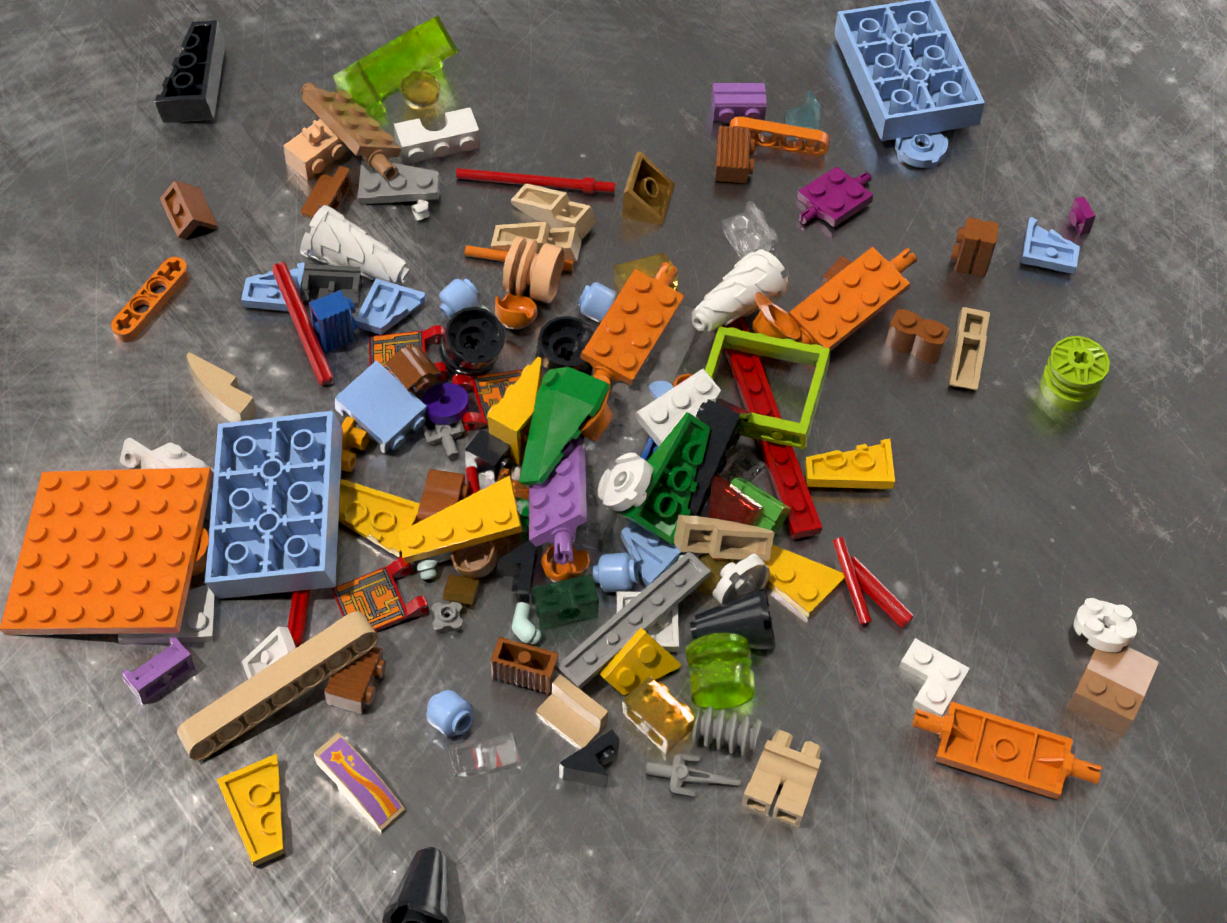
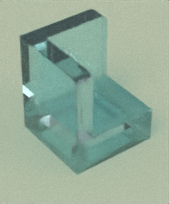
(805, 115)

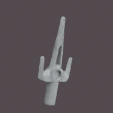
(445, 435)
(680, 773)

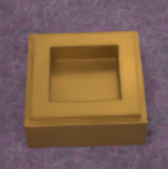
(460, 589)

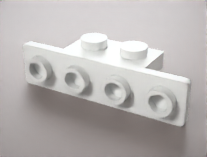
(167, 456)

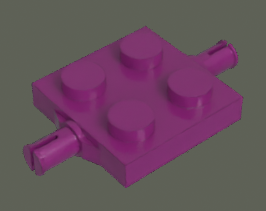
(834, 196)

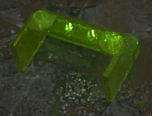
(384, 68)

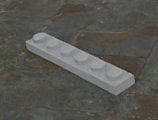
(639, 613)

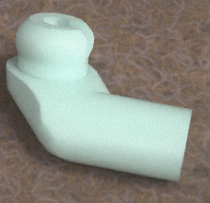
(426, 565)
(523, 627)

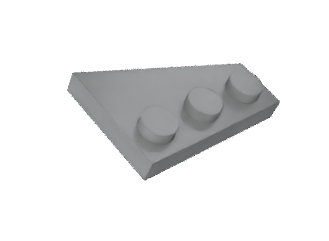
(408, 185)

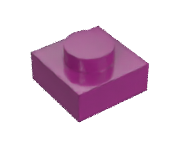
(1081, 215)

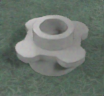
(450, 623)

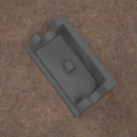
(327, 279)

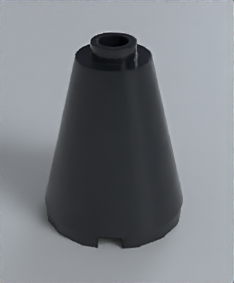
(743, 616)
(422, 891)

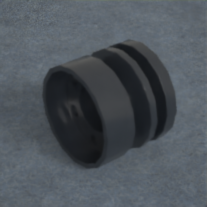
(478, 331)
(562, 344)

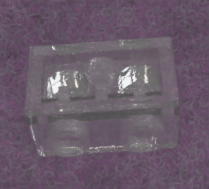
(749, 231)

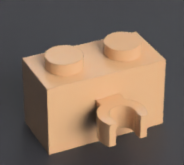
(313, 149)

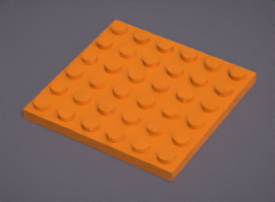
(108, 552)

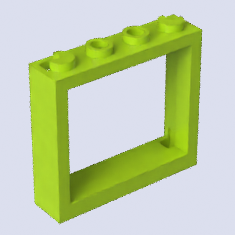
(762, 426)

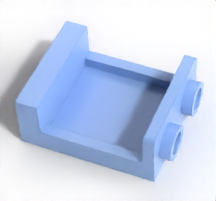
(381, 406)

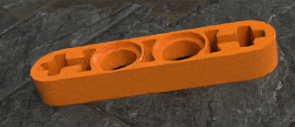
(780, 132)
(146, 297)

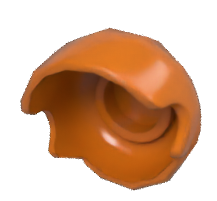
(515, 311)
(558, 572)

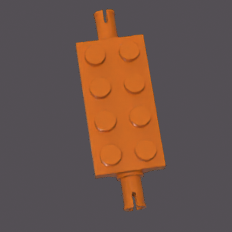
(851, 298)
(633, 325)
(1005, 750)

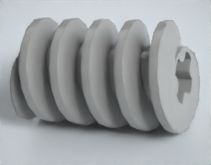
(726, 731)

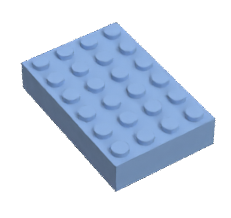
(908, 69)
(275, 505)

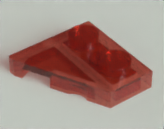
(732, 504)

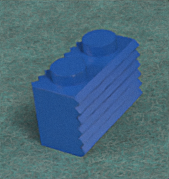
(333, 320)

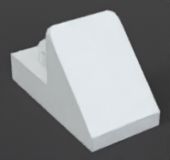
(269, 651)

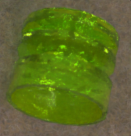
(720, 671)

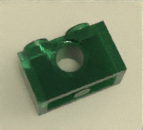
(565, 602)

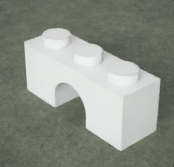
(421, 144)

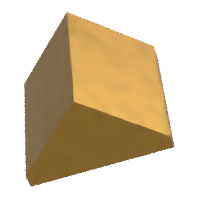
(646, 192)

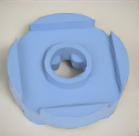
(922, 157)

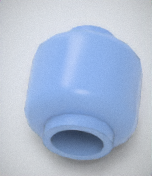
(458, 295)
(596, 301)
(616, 572)
(450, 713)

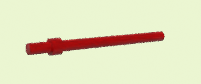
(587, 185)

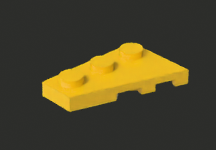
(857, 468)

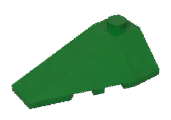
(559, 410)
(672, 479)

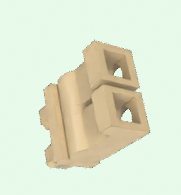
(787, 768)

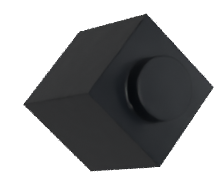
(488, 454)

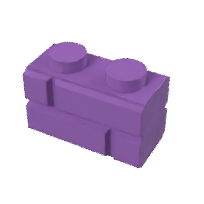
(738, 100)

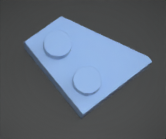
(1049, 249)
(387, 306)
(651, 553)

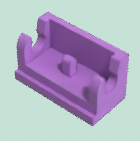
(159, 671)

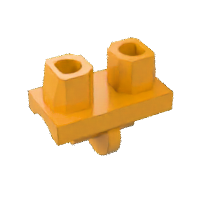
(351, 437)

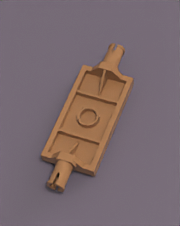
(354, 127)

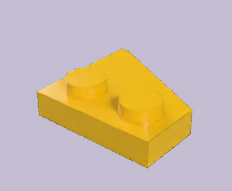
(638, 661)

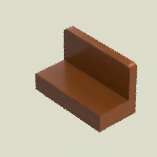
(328, 192)
(186, 209)

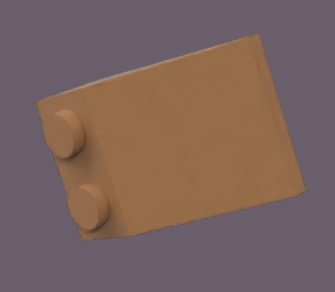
(1113, 688)

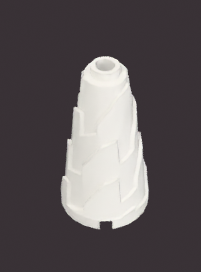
(343, 243)
(736, 293)

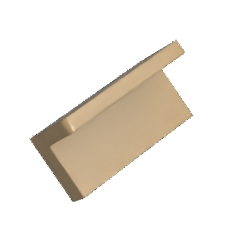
(573, 713)

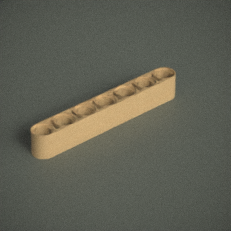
(277, 685)

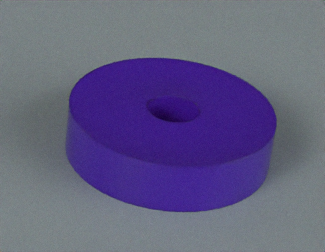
(443, 413)

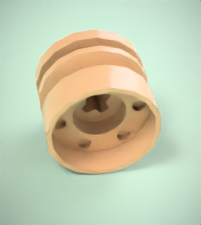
(528, 268)

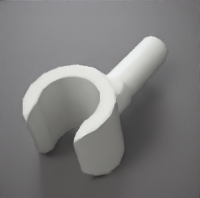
(420, 210)

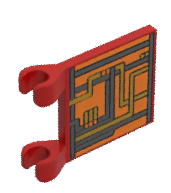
(386, 346)
(488, 391)
(379, 597)

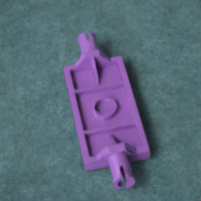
(560, 503)

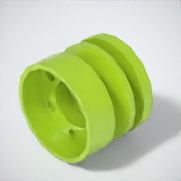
(1074, 373)

